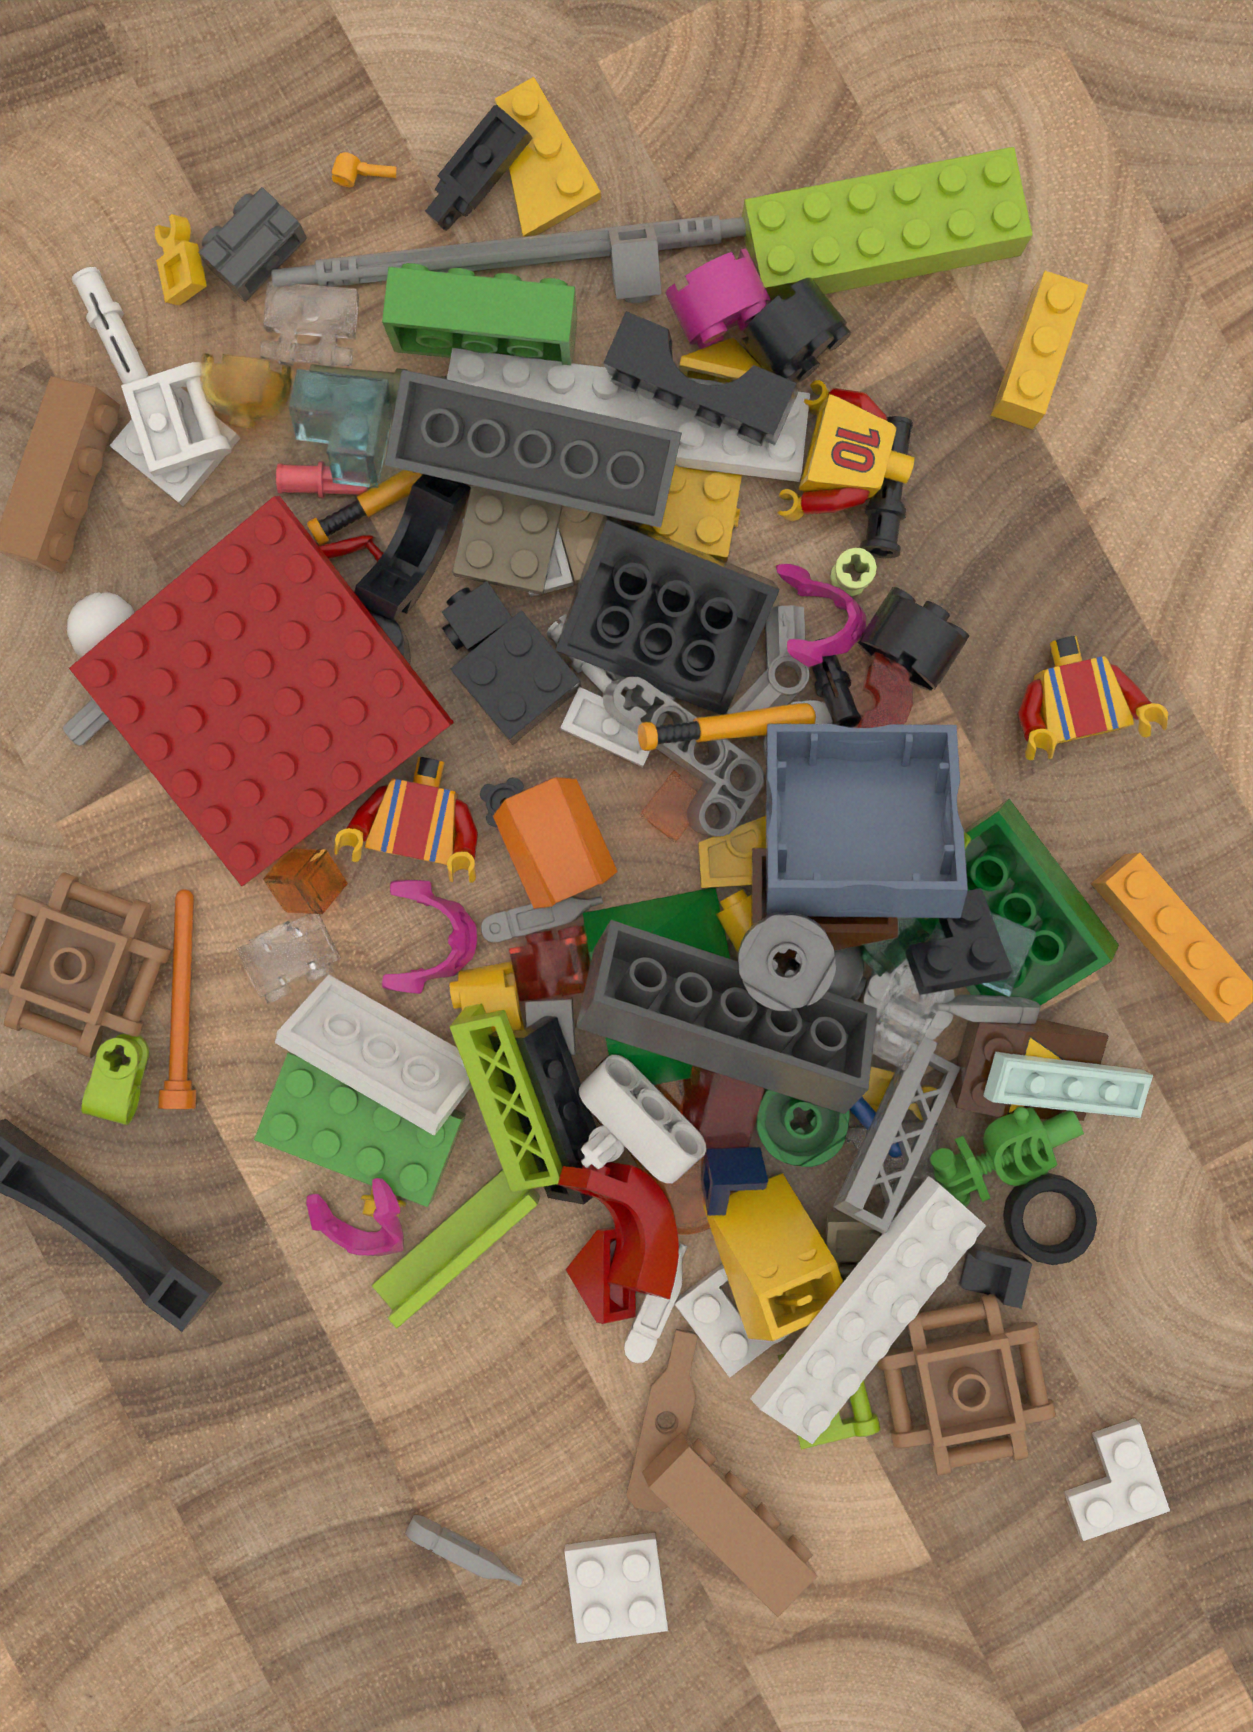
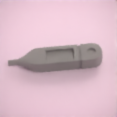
(528, 920)
(992, 1009)
(458, 1550)

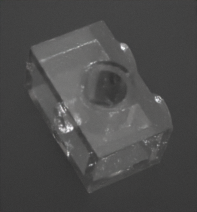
(903, 1019)

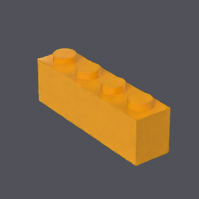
(1175, 937)

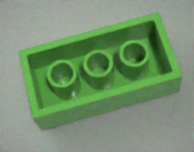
(497, 315)
(353, 1134)

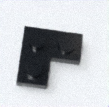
(966, 956)

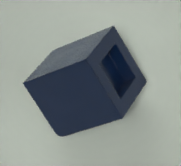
(730, 1171)

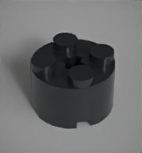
(795, 332)
(914, 638)

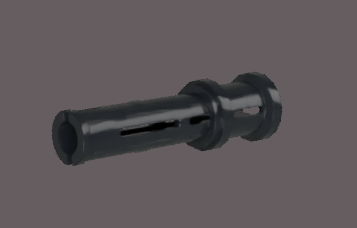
(886, 508)

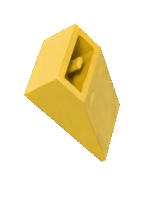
(774, 1260)

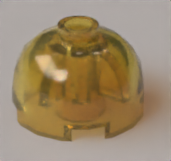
(245, 388)

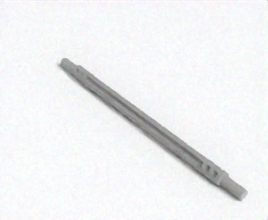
(506, 252)

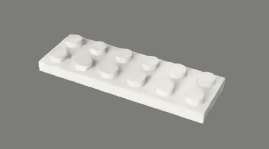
(868, 1311)

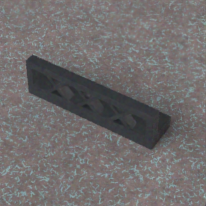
(558, 1095)

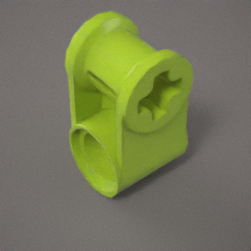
(115, 1086)

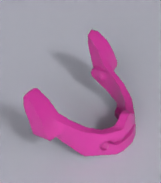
(812, 652)
(462, 939)
(356, 1241)

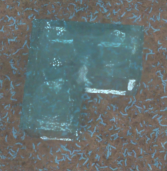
(348, 415)

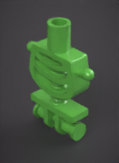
(1014, 1146)

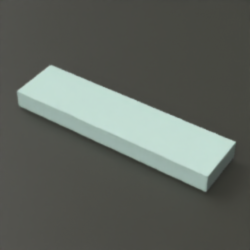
(1067, 1085)

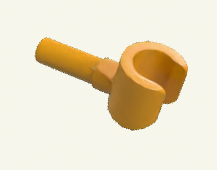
(348, 166)

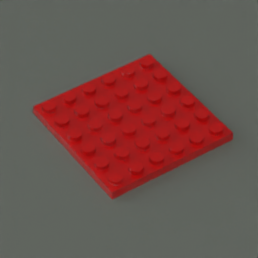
(261, 691)

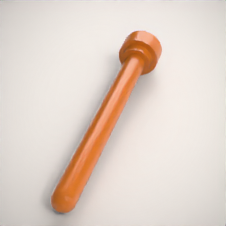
(178, 1090)

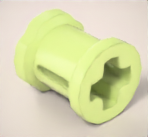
(863, 562)

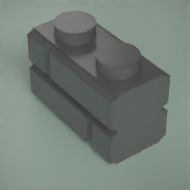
(251, 243)

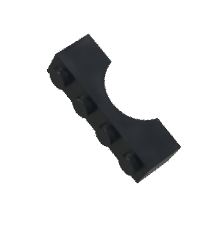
(752, 403)

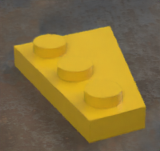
(549, 173)
(728, 858)

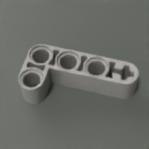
(713, 772)

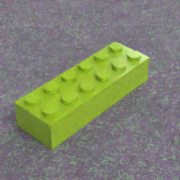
(890, 224)

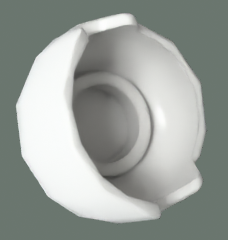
(95, 619)

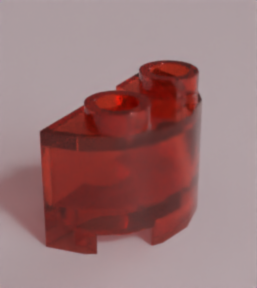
(890, 692)
(551, 965)

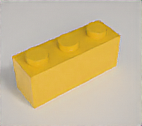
(1039, 350)

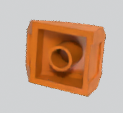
(554, 841)

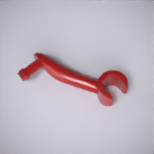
(352, 545)

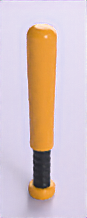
(367, 503)
(725, 726)

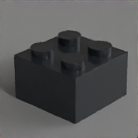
(517, 677)

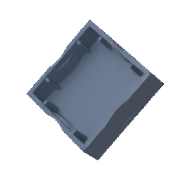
(864, 821)

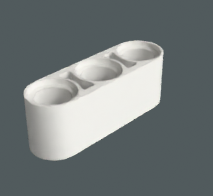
(642, 1119)

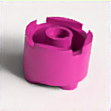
(718, 298)

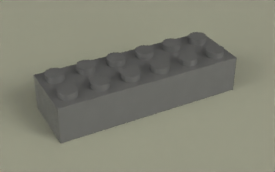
(532, 448)
(700, 1013)

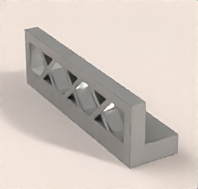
(888, 1130)

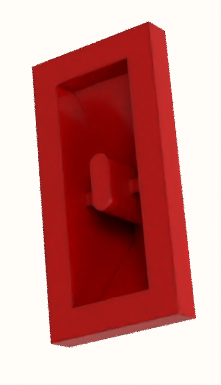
(590, 1275)

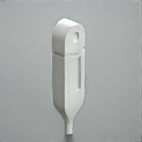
(652, 1319)

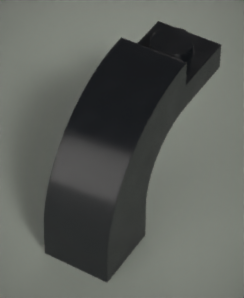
(415, 548)

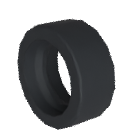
(1077, 1241)

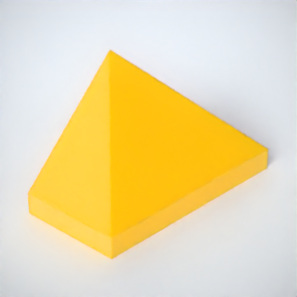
(718, 362)

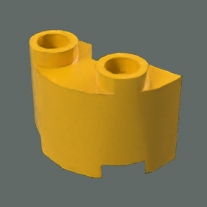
(492, 987)

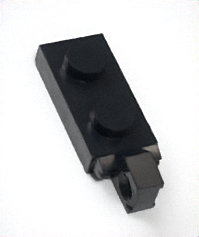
(477, 166)

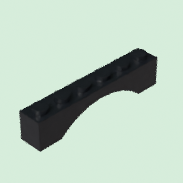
(149, 1263)

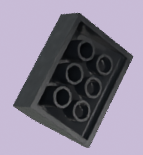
(666, 615)

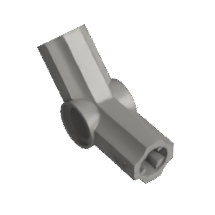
(781, 625)

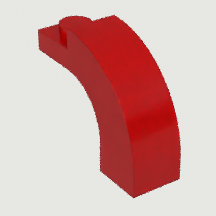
(643, 1223)

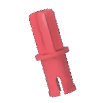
(311, 480)

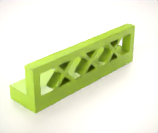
(498, 1105)
(452, 1246)

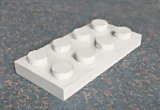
(377, 1053)

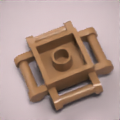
(77, 965)
(967, 1386)

